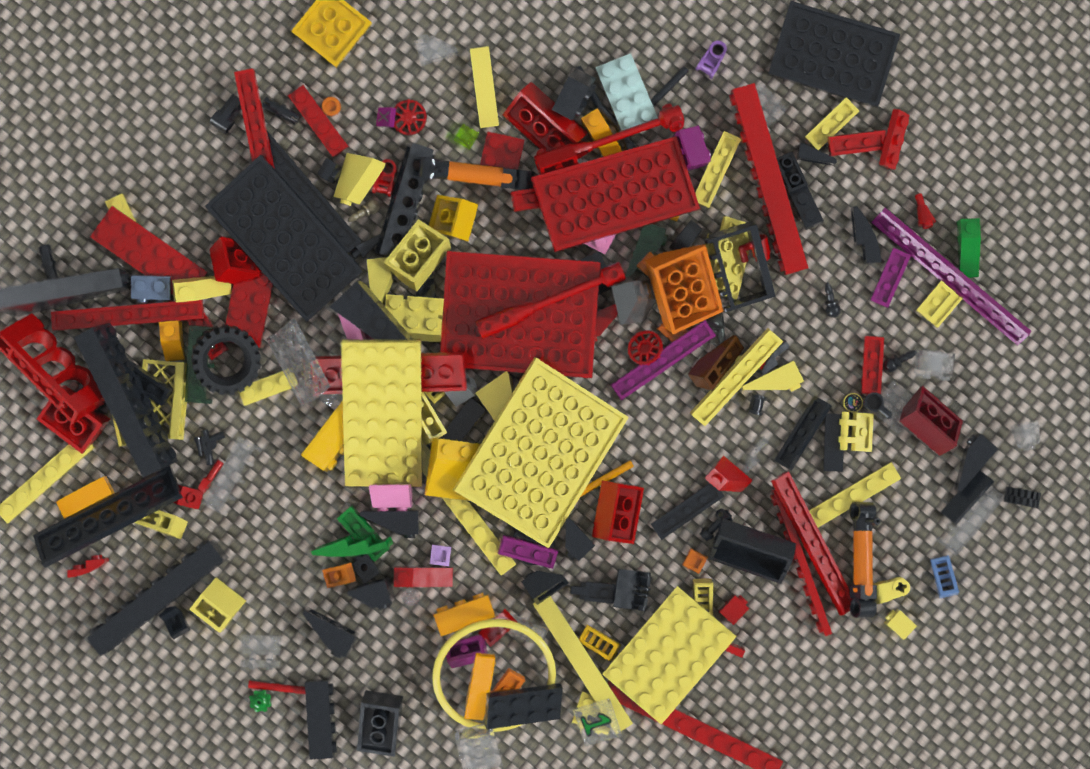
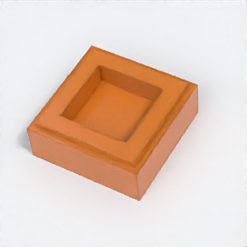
(694, 561)

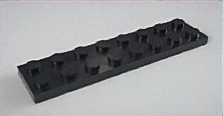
(107, 516)

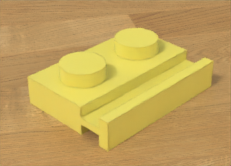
(939, 304)

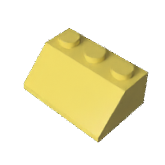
(417, 255)

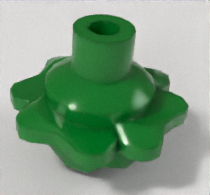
(260, 701)

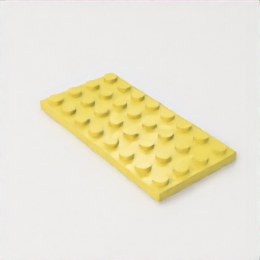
(382, 412)

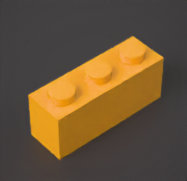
(464, 613)

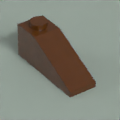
(714, 365)

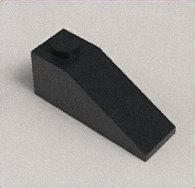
(974, 458)
(400, 522)

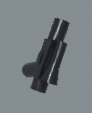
(207, 444)

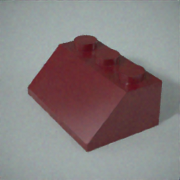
(931, 421)

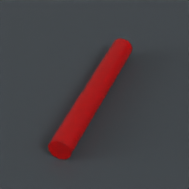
(276, 687)

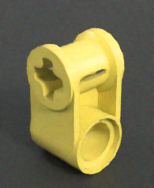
(887, 589)

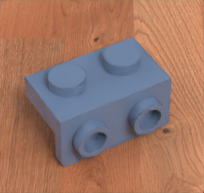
(151, 287)

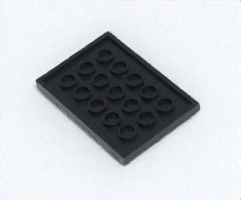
(834, 54)

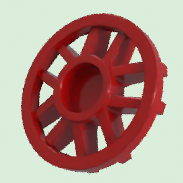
(409, 117)
(645, 348)

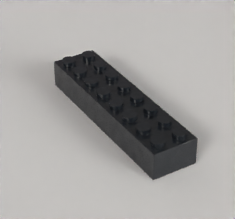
(126, 399)
(155, 599)

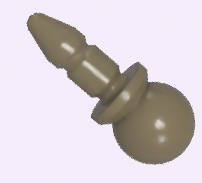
(371, 207)

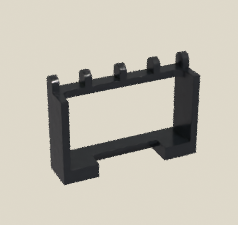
(765, 279)

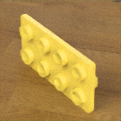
(730, 255)

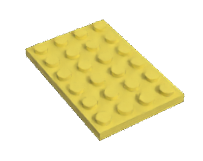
(669, 655)

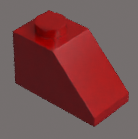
(727, 476)

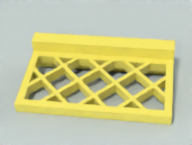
(178, 403)

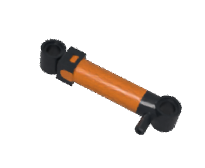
(475, 173)
(863, 590)

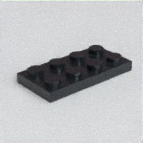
(523, 706)

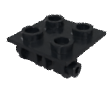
(632, 589)

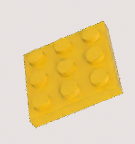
(331, 29)

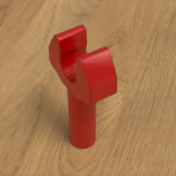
(206, 482)

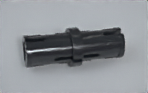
(280, 110)
(48, 262)

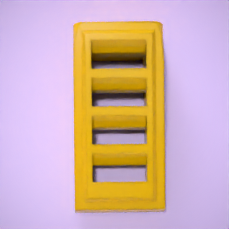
(616, 646)

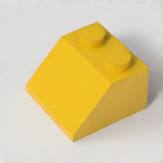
(453, 217)

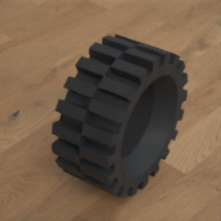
(231, 383)

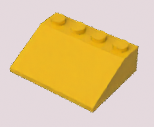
(446, 466)

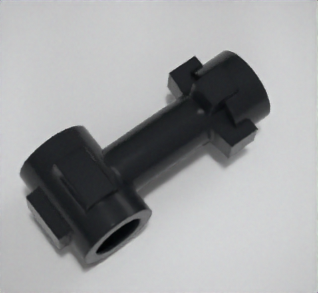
(707, 533)

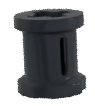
(756, 404)

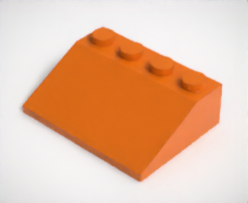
(684, 287)

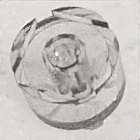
(934, 363)

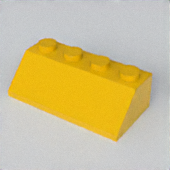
(328, 442)

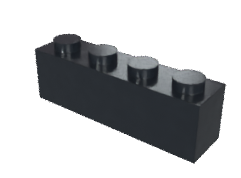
(319, 719)

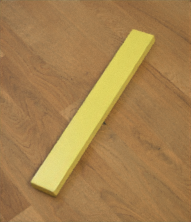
(580, 658)

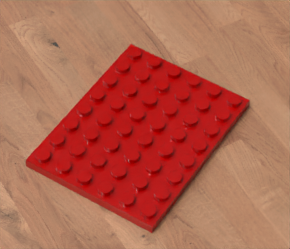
(556, 334)

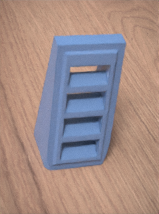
(945, 559)

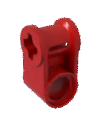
(385, 180)

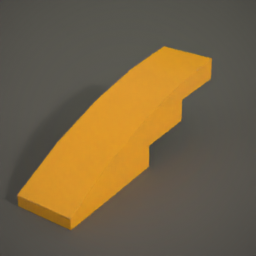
(479, 686)

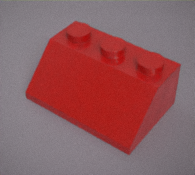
(81, 433)
(617, 512)

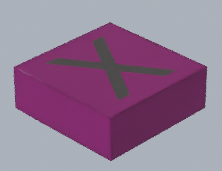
(386, 117)

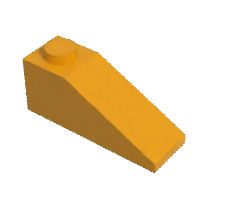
(598, 128)

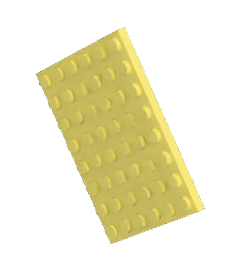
(541, 453)

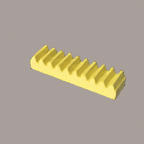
(716, 169)

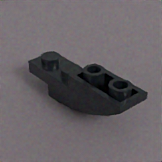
(798, 191)

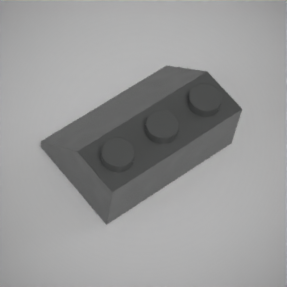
(633, 301)

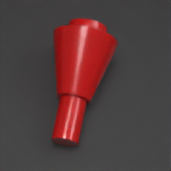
(924, 215)

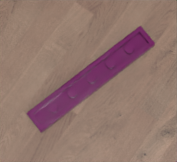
(670, 355)

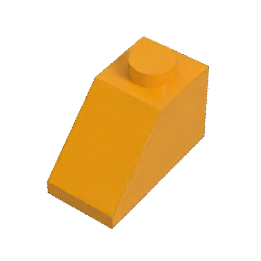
(172, 340)

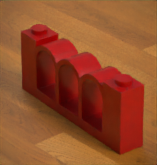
(32, 330)

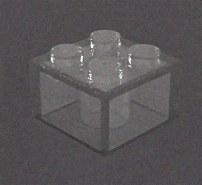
(478, 748)

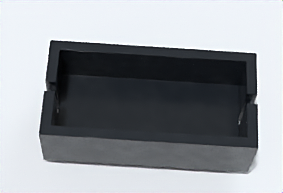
(752, 551)

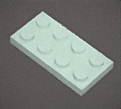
(626, 92)

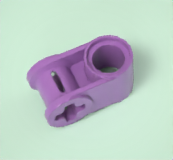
(711, 60)

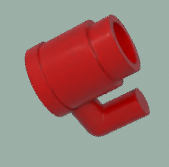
(748, 246)

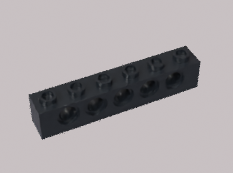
(401, 190)

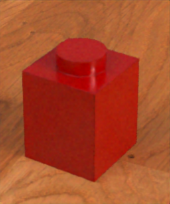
(734, 608)

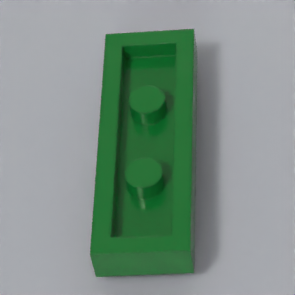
(359, 529)

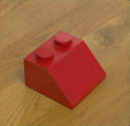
(231, 262)

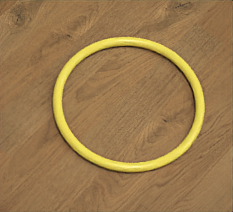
(473, 627)

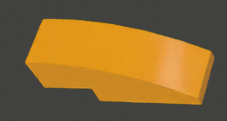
(85, 497)

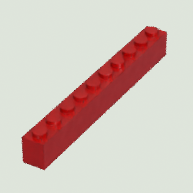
(769, 179)

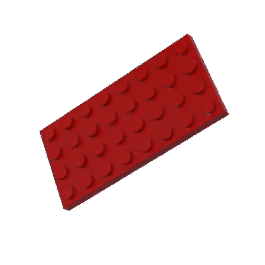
(615, 193)

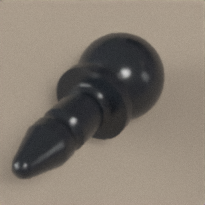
(833, 309)
(891, 364)

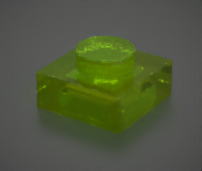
(466, 136)

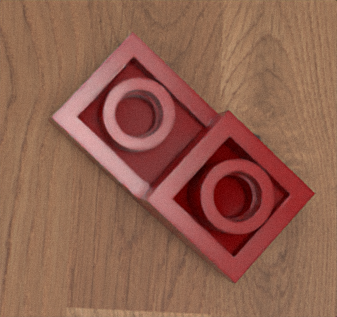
(94, 563)

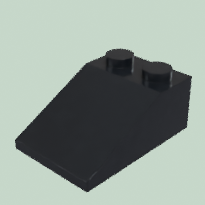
(333, 634)
(379, 723)

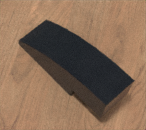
(865, 237)

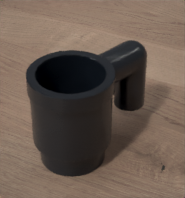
(875, 402)

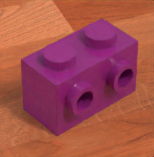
(693, 147)
(464, 651)

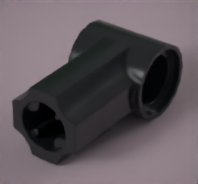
(225, 117)

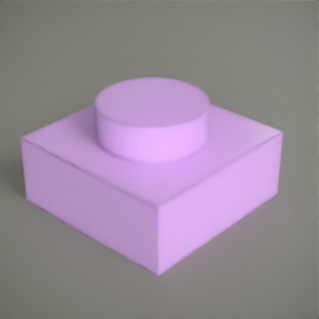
(440, 555)

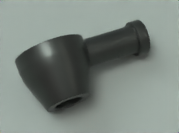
(717, 322)

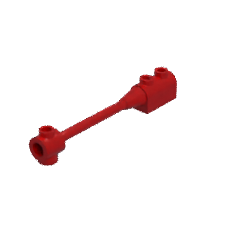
(567, 155)
(513, 315)

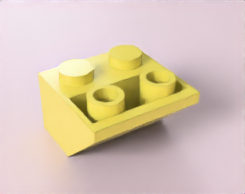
(218, 605)

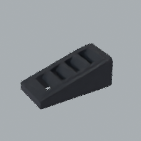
(810, 154)

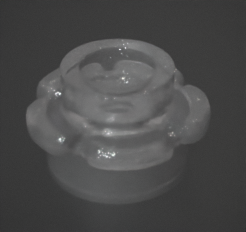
(411, 596)

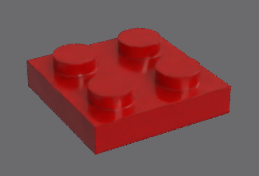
(502, 151)

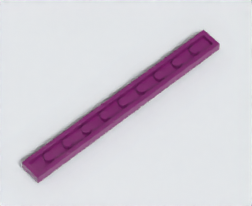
(951, 276)

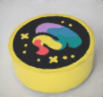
(852, 402)

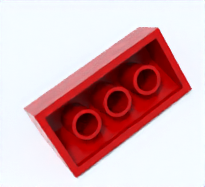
(534, 117)

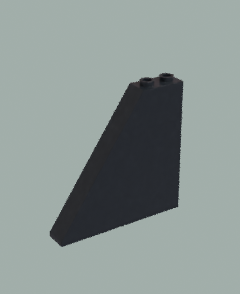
(59, 292)

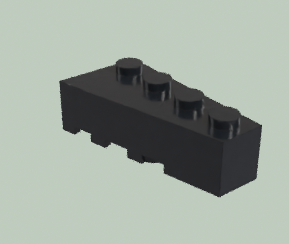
(368, 313)

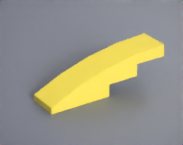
(484, 87)

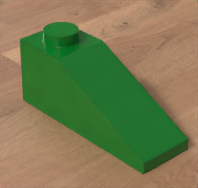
(969, 246)

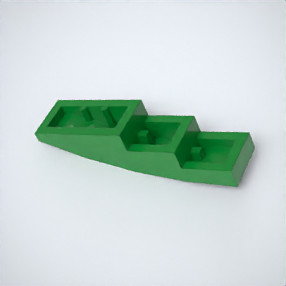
(347, 547)

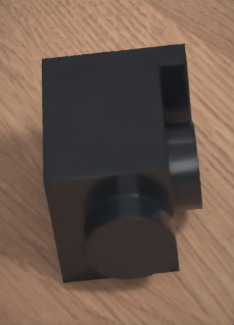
(372, 569)

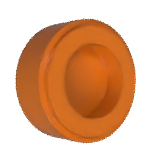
(331, 106)

